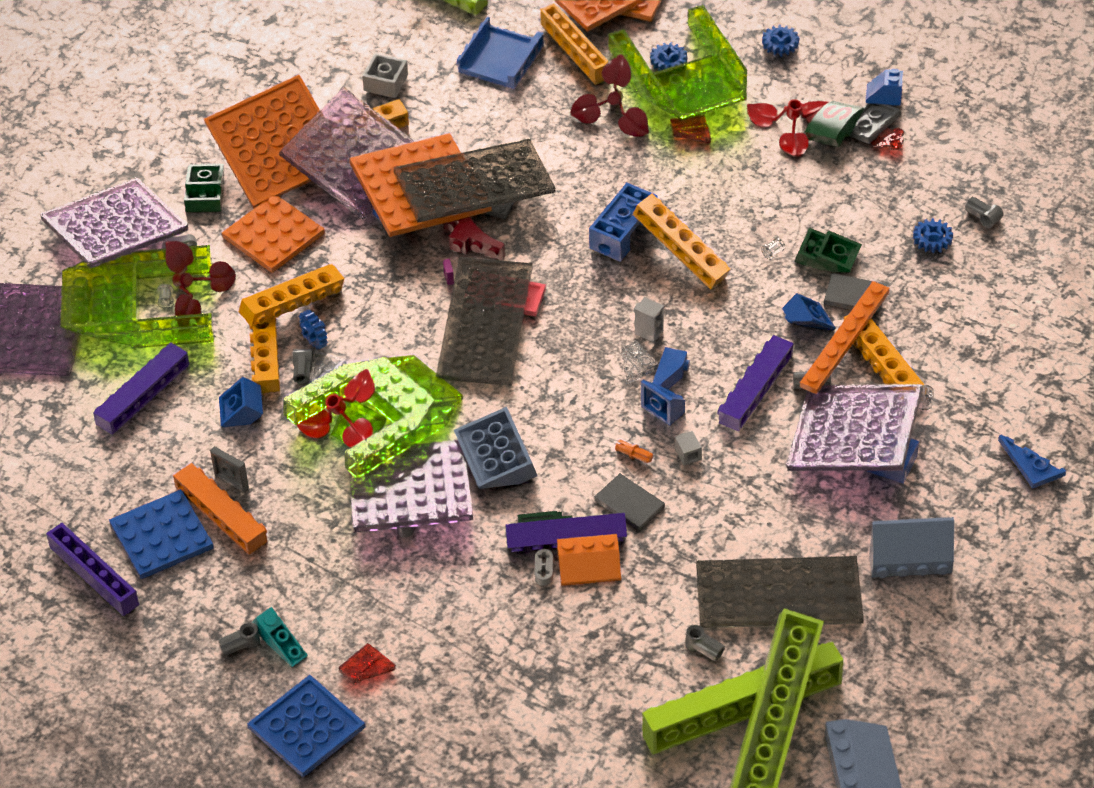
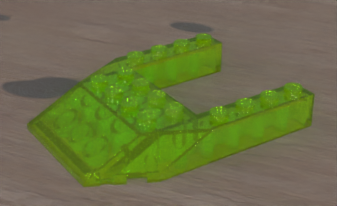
(694, 85)
(106, 301)
(403, 393)

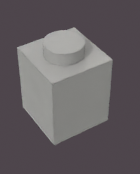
(688, 448)

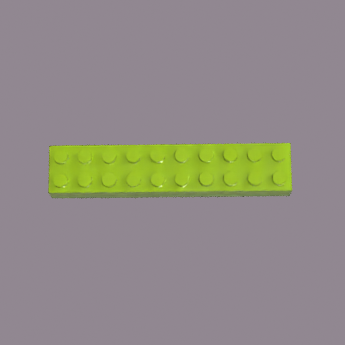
(777, 701)
(727, 703)

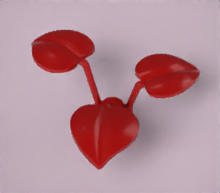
(792, 143)
(358, 388)

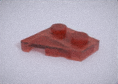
(691, 129)
(366, 664)

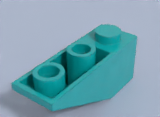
(279, 637)

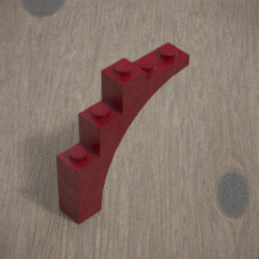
(468, 236)

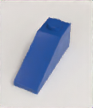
(671, 367)

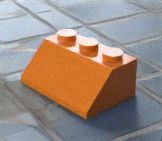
(589, 559)

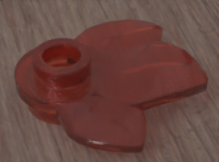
(889, 138)

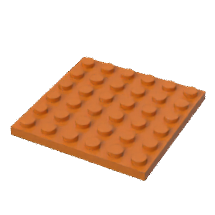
(256, 131)
(380, 184)

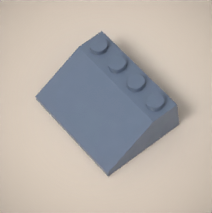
(495, 451)
(912, 547)
(861, 755)

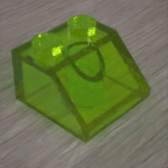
(355, 411)

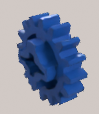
(780, 40)
(667, 56)
(932, 235)
(313, 329)

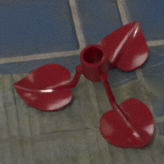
(586, 108)
(177, 259)

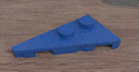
(1032, 466)

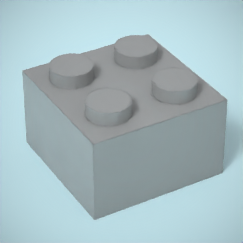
(385, 75)

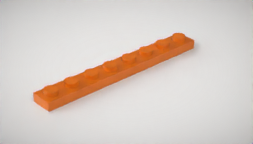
(844, 337)

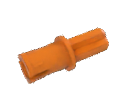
(633, 451)

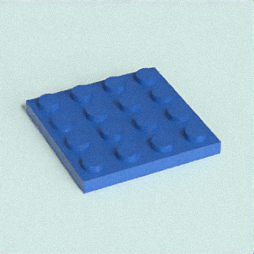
(161, 534)
(306, 725)

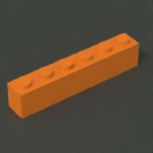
(220, 508)

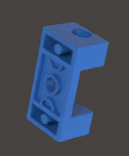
(613, 227)

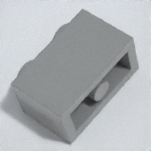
(649, 319)

